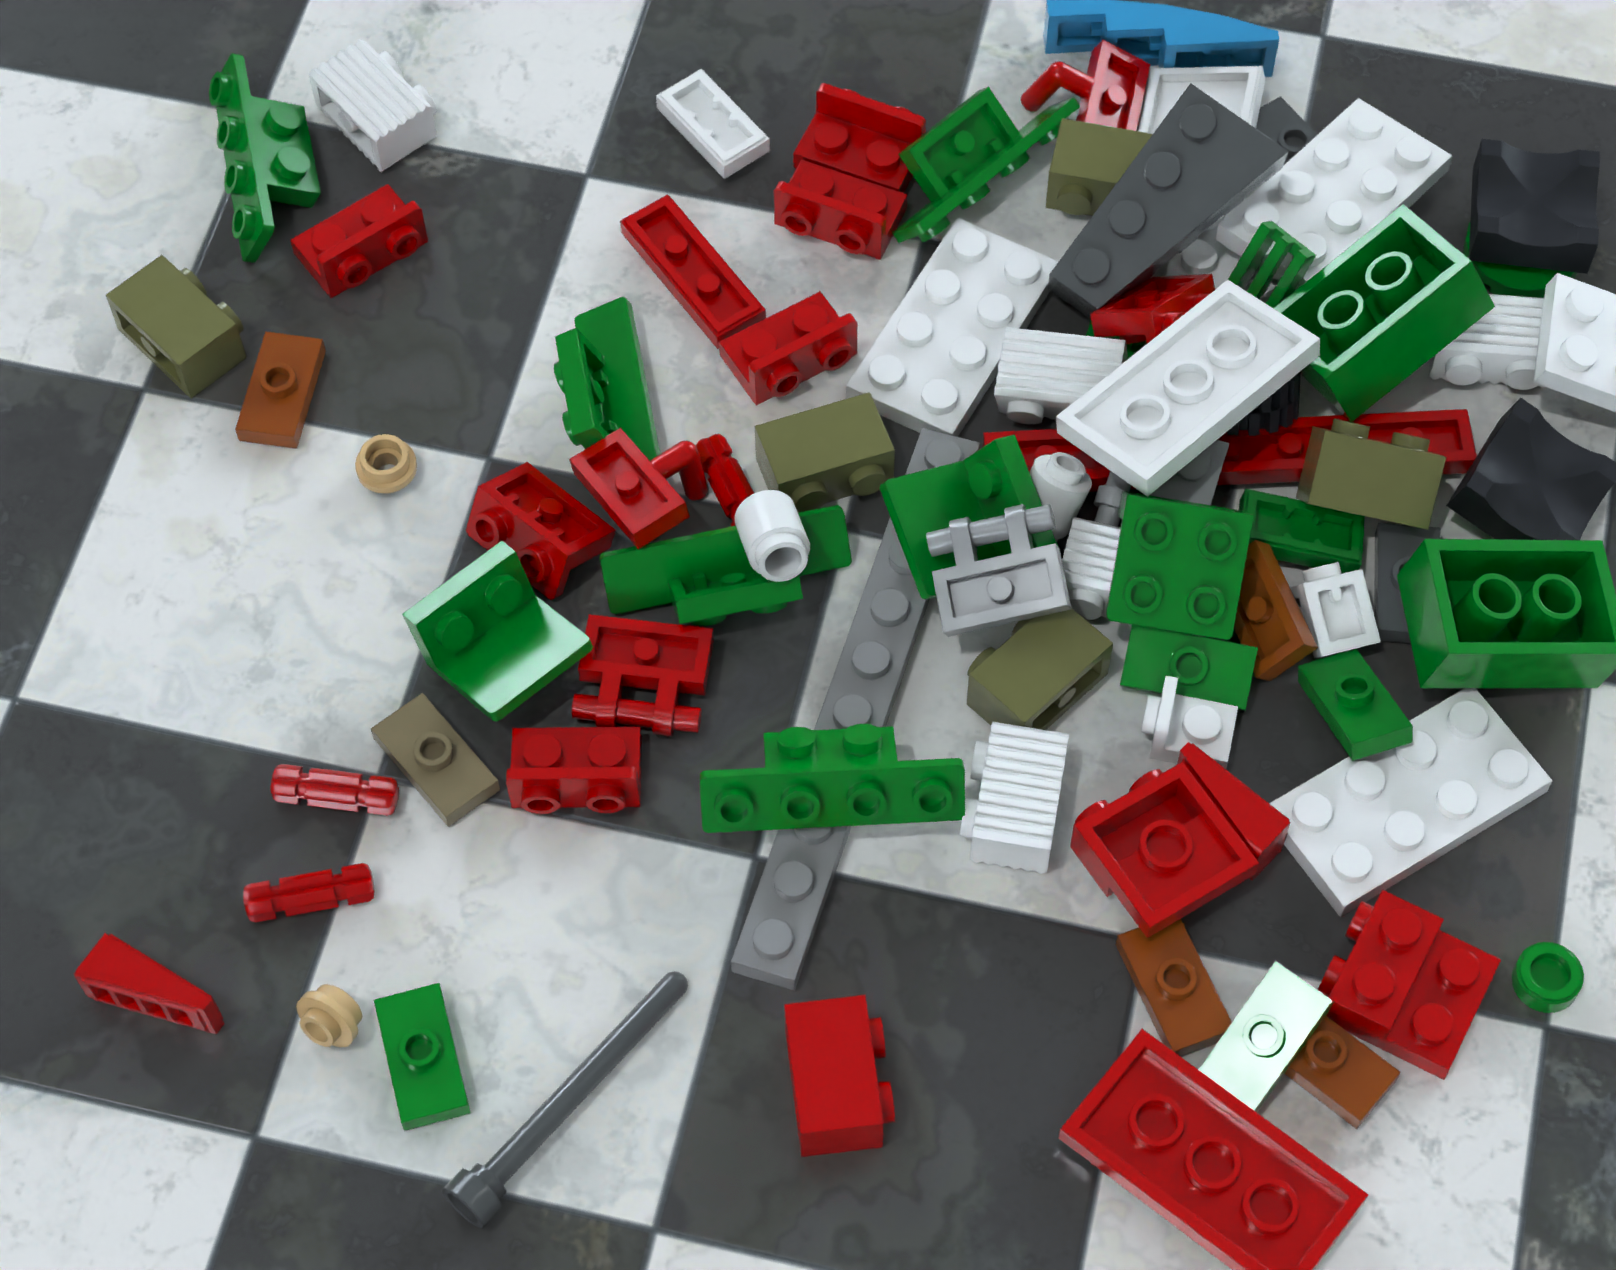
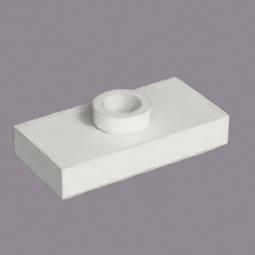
(713, 123)

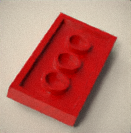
(1210, 1163)

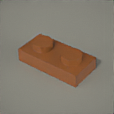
(1270, 615)

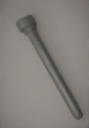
(479, 1191)

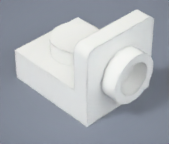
(1337, 609)
(1186, 719)

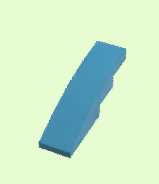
(1159, 34)

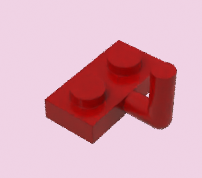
(1108, 91)
(637, 489)

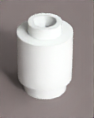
(1063, 485)
(772, 535)

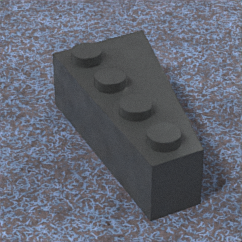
(1175, 189)

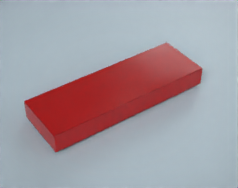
(692, 270)

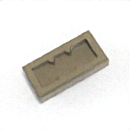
(435, 759)

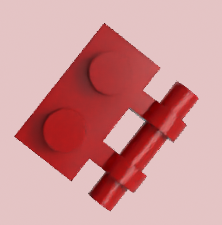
(646, 657)

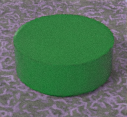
(1547, 977)

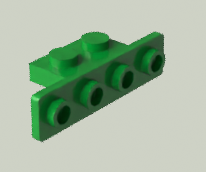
(966, 152)
(264, 155)
(605, 378)
(710, 572)
(832, 782)

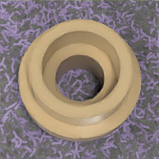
(381, 451)
(329, 1016)

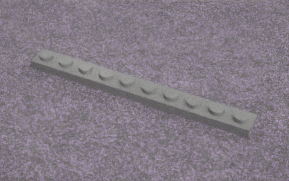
(860, 692)

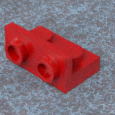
(860, 137)
(839, 209)
(361, 240)
(1150, 307)
(790, 348)
(540, 523)
(575, 768)

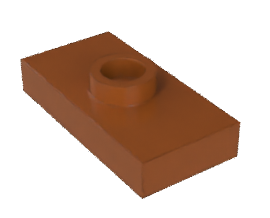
(280, 390)
(1174, 988)
(1342, 1072)

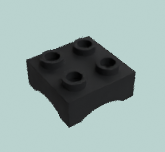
(1534, 208)
(1532, 481)

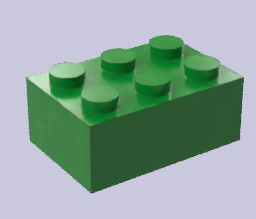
(1385, 310)
(1510, 613)

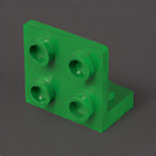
(969, 488)
(1178, 565)
(494, 634)

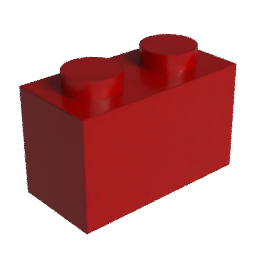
(835, 1075)

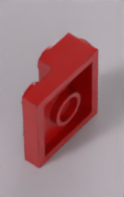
(1161, 848)
(1407, 983)

